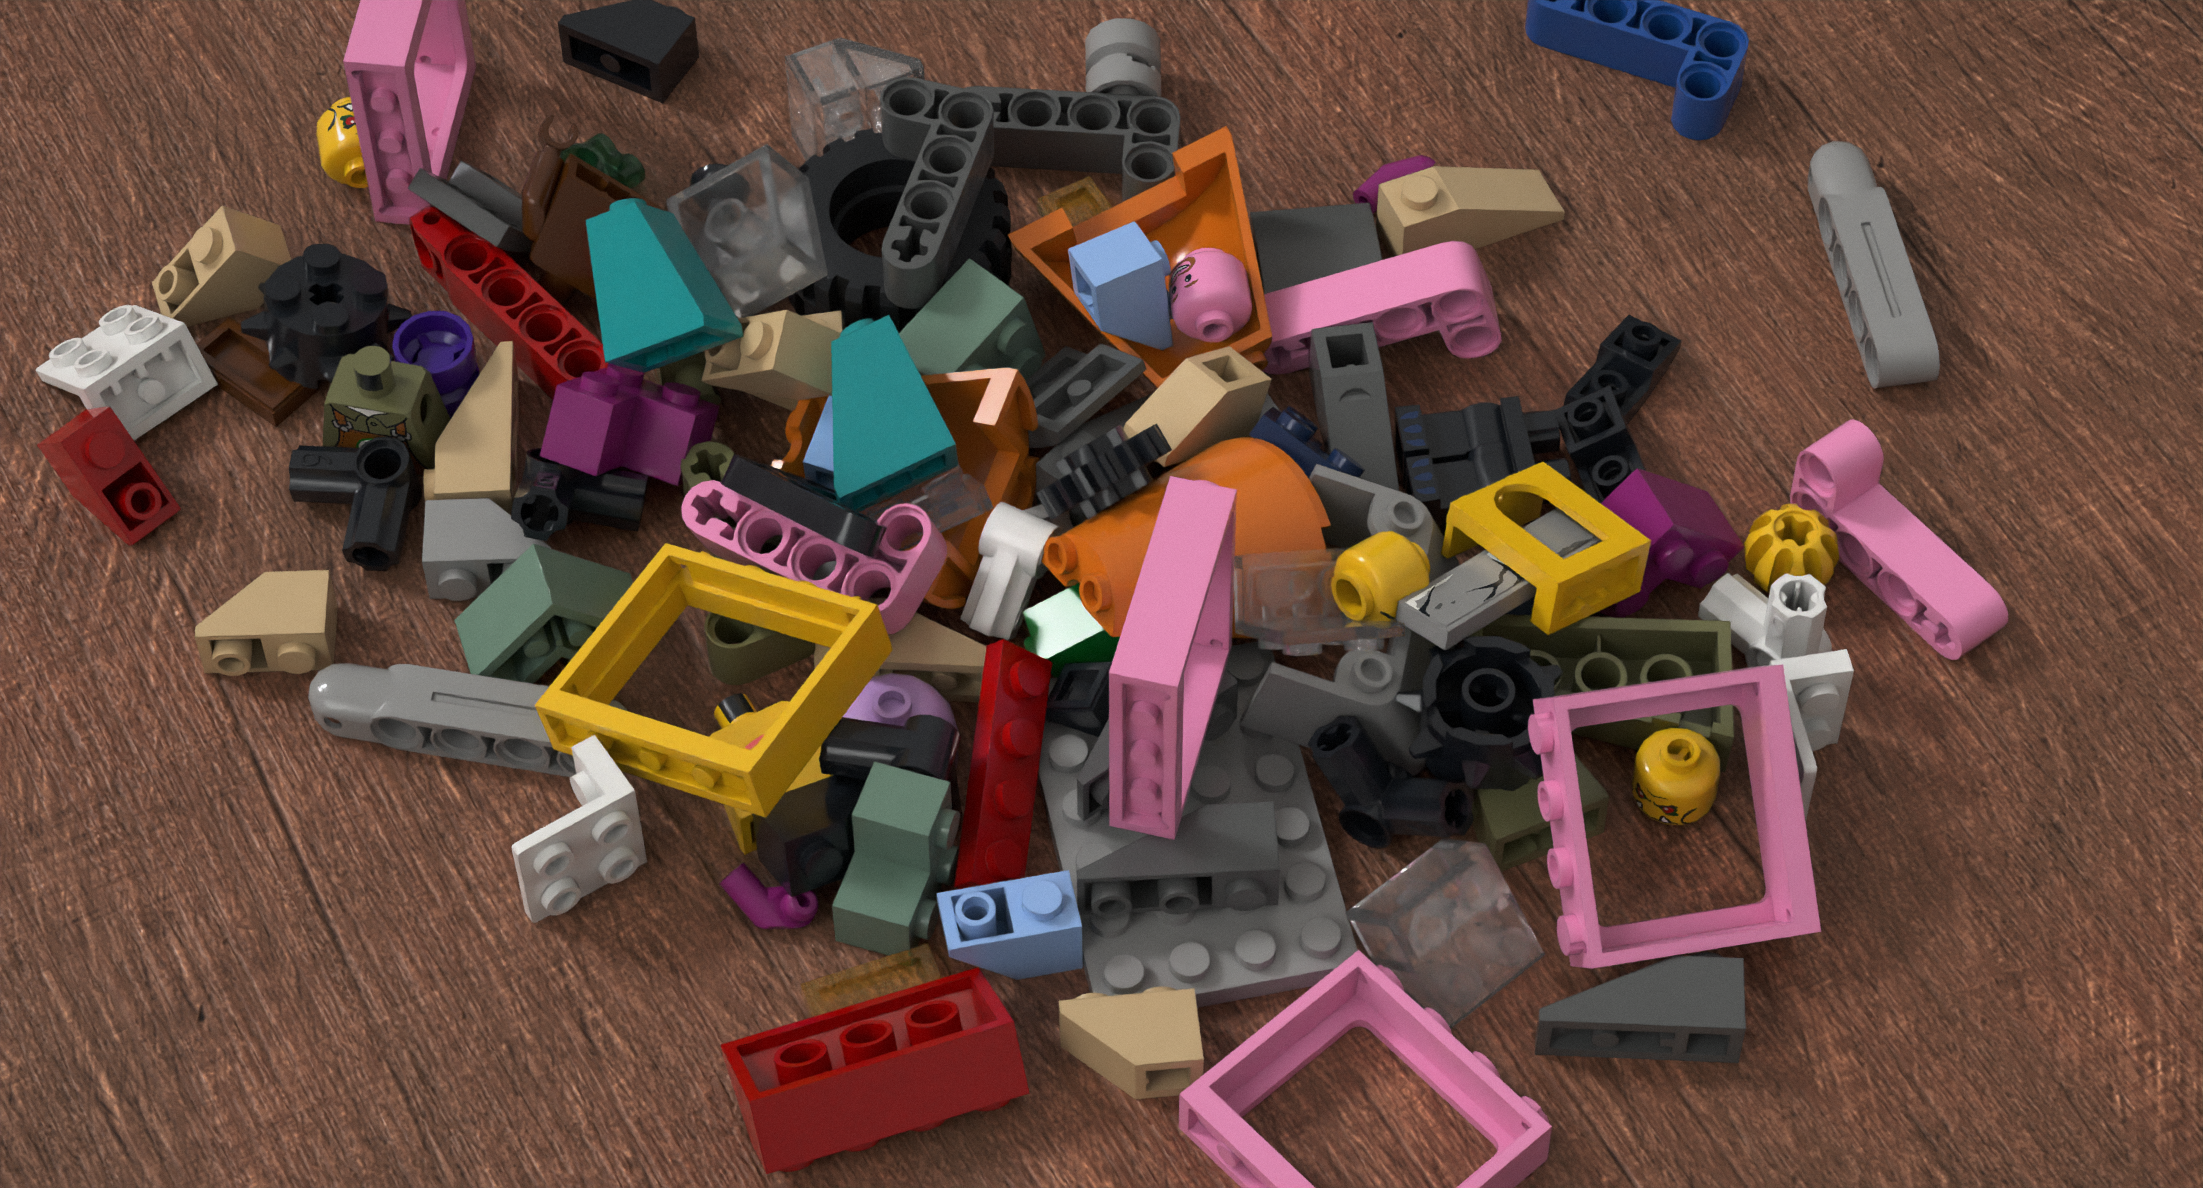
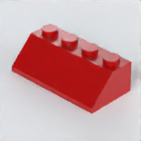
(875, 1070)

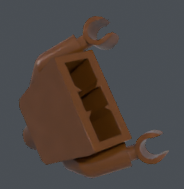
(555, 212)

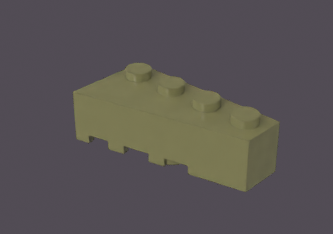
(1632, 651)

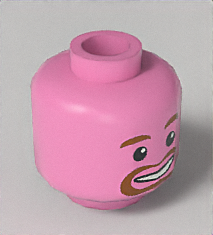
(1210, 295)

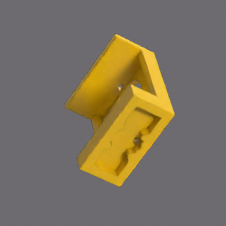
(1565, 587)

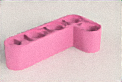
(1401, 295)
(1892, 547)
(804, 551)

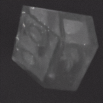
(838, 90)
(1448, 929)

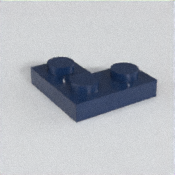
(1294, 436)

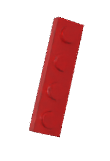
(1003, 766)

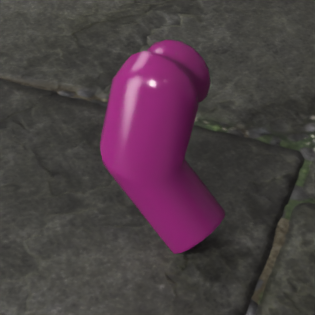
(1369, 189)
(769, 905)

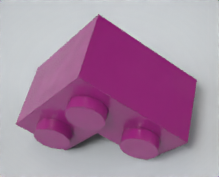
(626, 421)
(1685, 530)

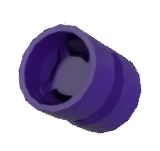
(443, 347)

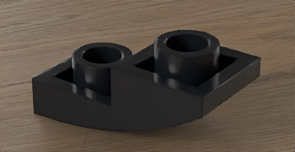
(1631, 363)
(1599, 442)

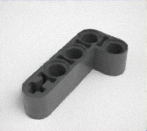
(1086, 133)
(953, 147)

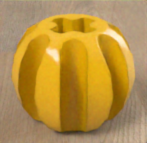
(1790, 543)

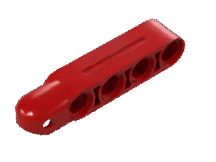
(505, 301)

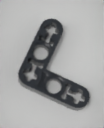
(804, 503)

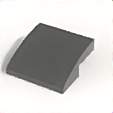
(477, 203)
(1312, 243)
(1075, 388)

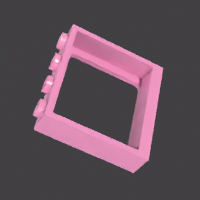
(408, 93)
(1171, 657)
(1790, 893)
(1348, 998)

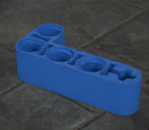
(1656, 42)

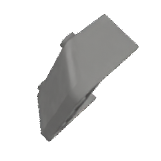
(1364, 682)

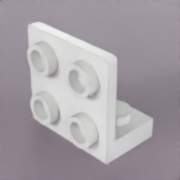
(135, 365)
(1817, 703)
(588, 845)

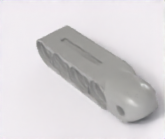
(1871, 268)
(439, 714)

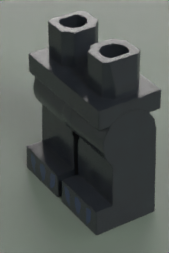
(1469, 449)

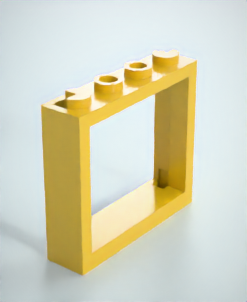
(688, 761)

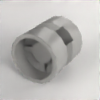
(1123, 58)

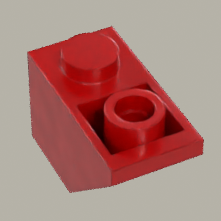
(109, 474)

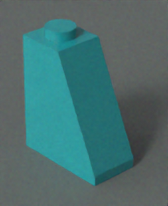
(653, 289)
(882, 418)

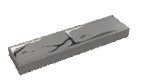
(1484, 586)

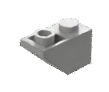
(468, 546)

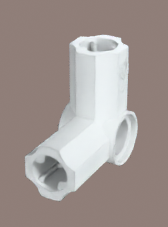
(1010, 567)
(1774, 627)

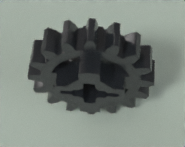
(1104, 471)

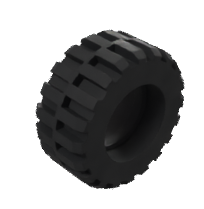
(859, 191)

